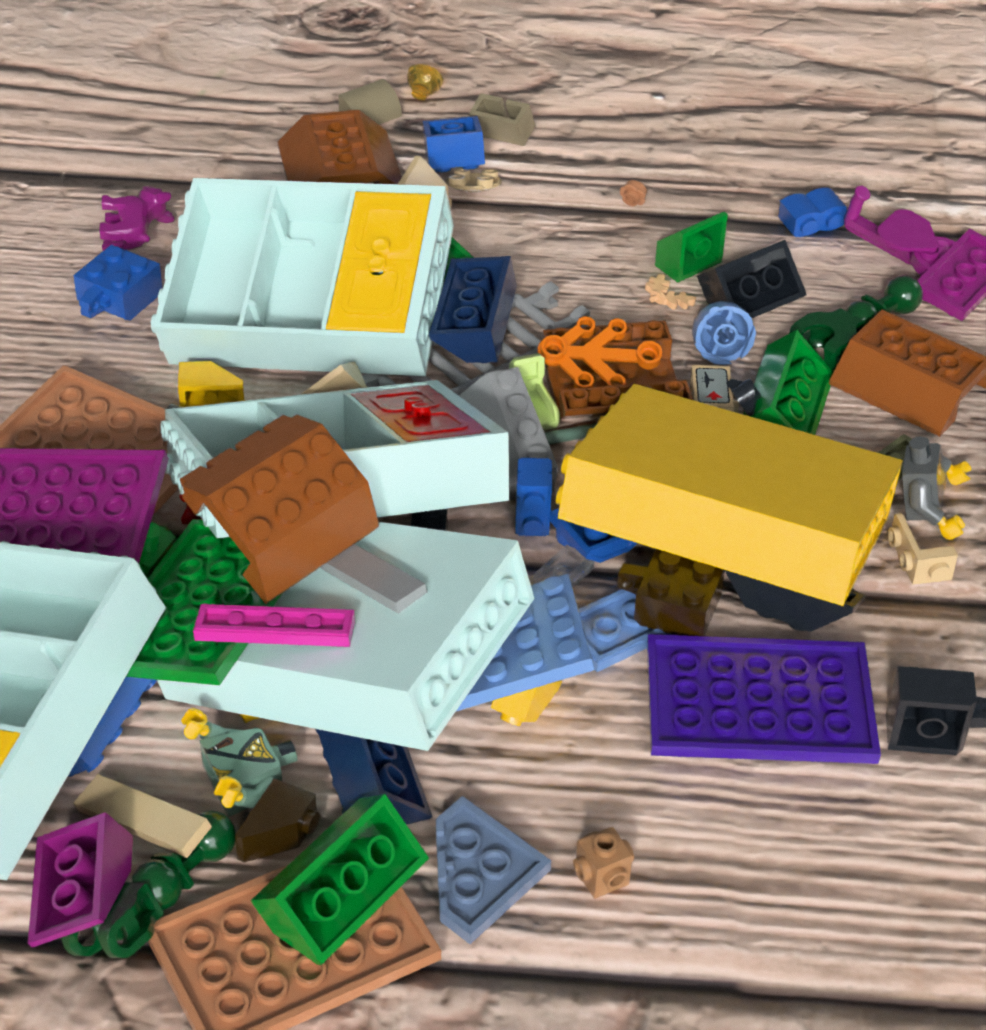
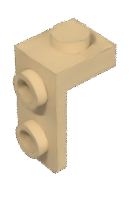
(923, 564)

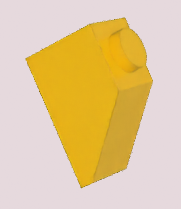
(207, 384)
(525, 705)

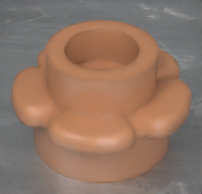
(633, 193)

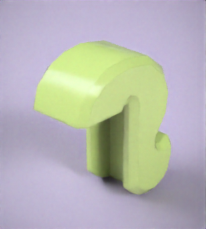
(532, 371)

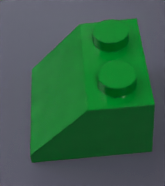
(692, 248)

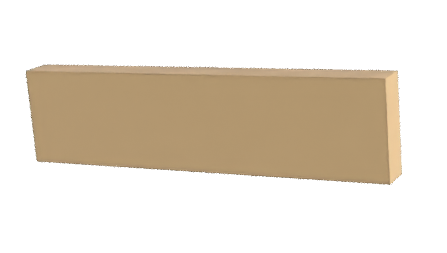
(144, 815)

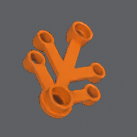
(595, 354)

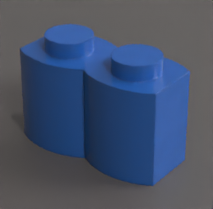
(812, 212)

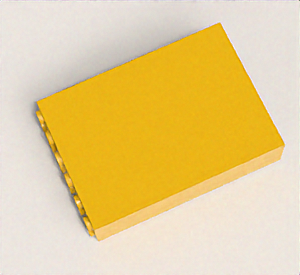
(730, 492)

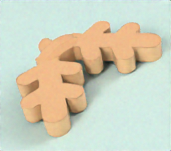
(659, 293)

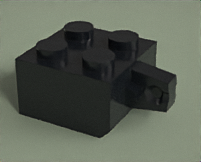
(933, 710)

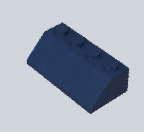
(475, 308)
(371, 769)

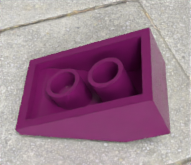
(77, 877)

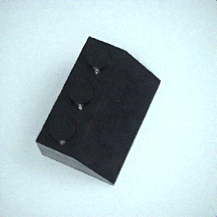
(755, 280)

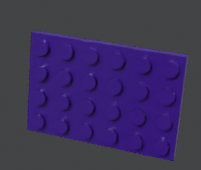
(761, 699)

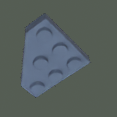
(481, 869)

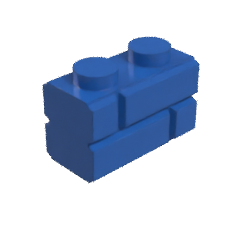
(533, 496)

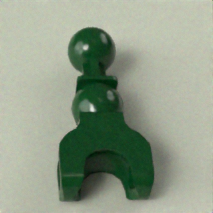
(836, 328)
(153, 889)

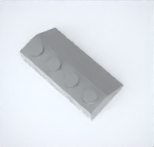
(506, 401)

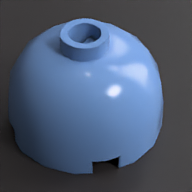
(723, 332)

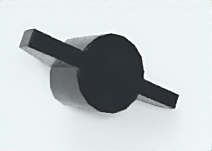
(745, 394)

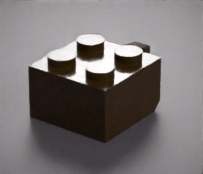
(673, 593)

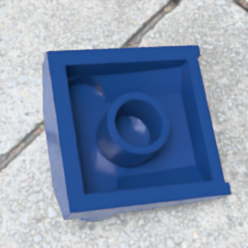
(589, 542)

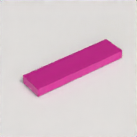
(274, 625)

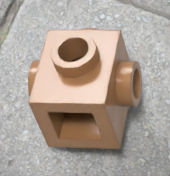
(603, 861)

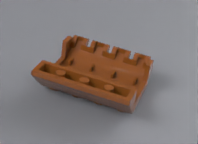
(285, 501)

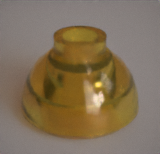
(424, 80)

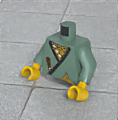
(237, 760)

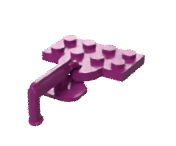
(949, 270)

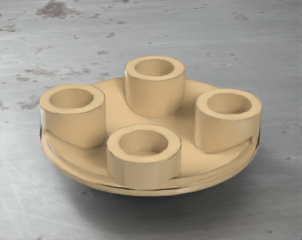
(473, 182)

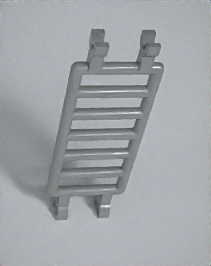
(531, 307)

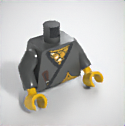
(925, 483)

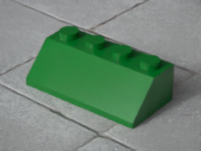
(792, 384)
(341, 878)

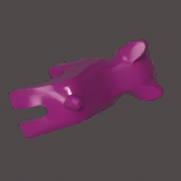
(130, 225)

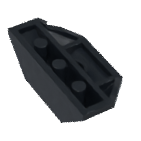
(791, 607)

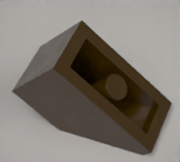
(277, 822)

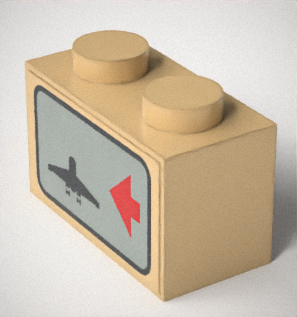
(710, 386)

